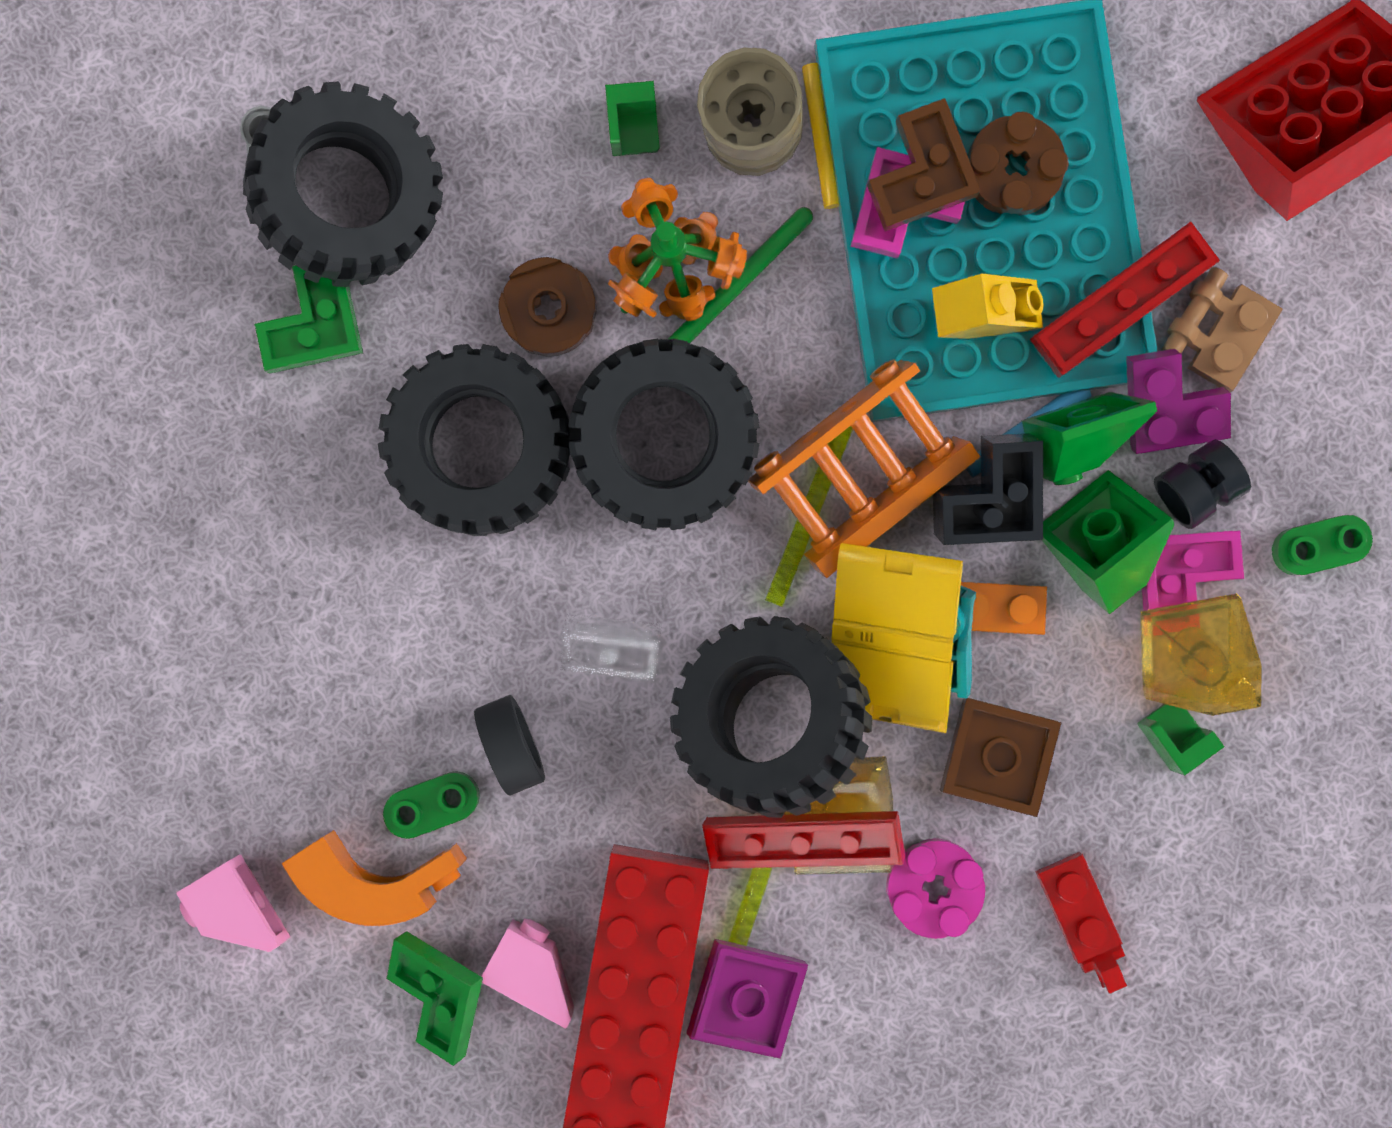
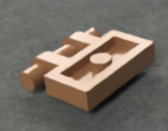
(1234, 336)

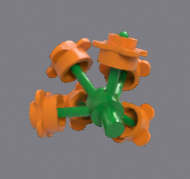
(671, 246)

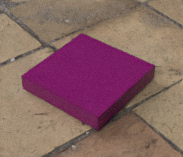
(747, 999)

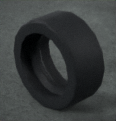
(509, 745)

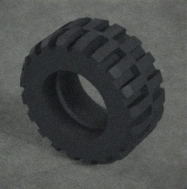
(353, 123)
(426, 399)
(729, 449)
(722, 680)

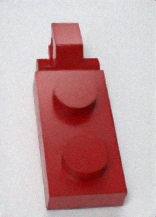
(1084, 919)

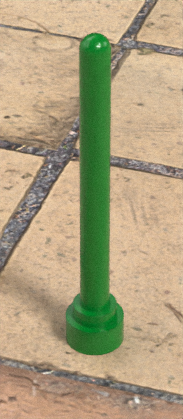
(755, 265)

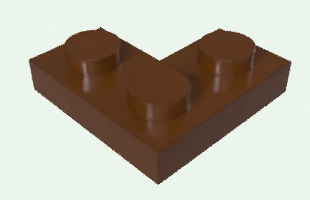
(937, 173)

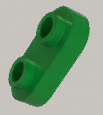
(1323, 545)
(430, 805)

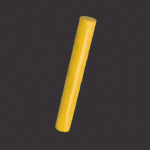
(820, 135)

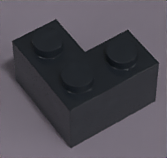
(1005, 503)

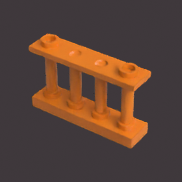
(906, 486)

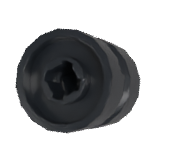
(1209, 479)

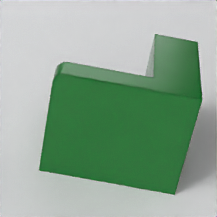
(632, 118)
(1179, 738)

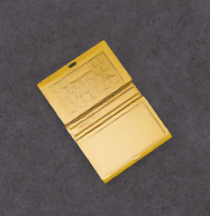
(898, 630)

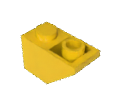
(987, 306)

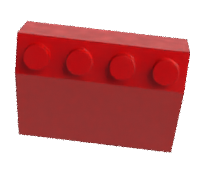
(1310, 109)

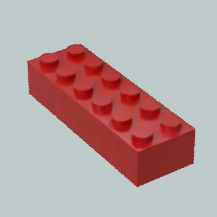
(637, 990)

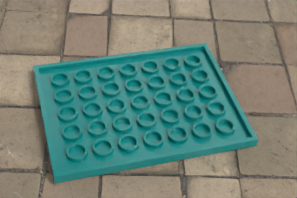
(986, 68)

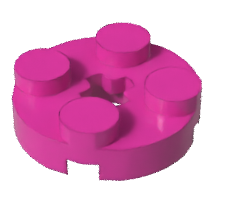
(947, 914)

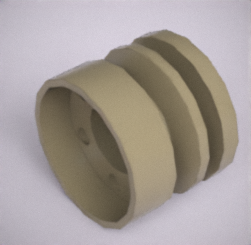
(758, 85)

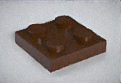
(1000, 756)

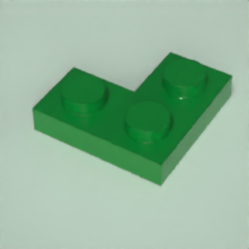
(317, 335)
(447, 995)

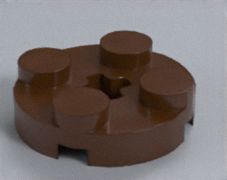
(1044, 159)
(523, 295)

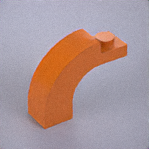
(354, 895)

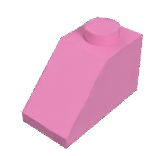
(232, 908)
(531, 972)

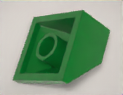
(1086, 433)
(1108, 540)

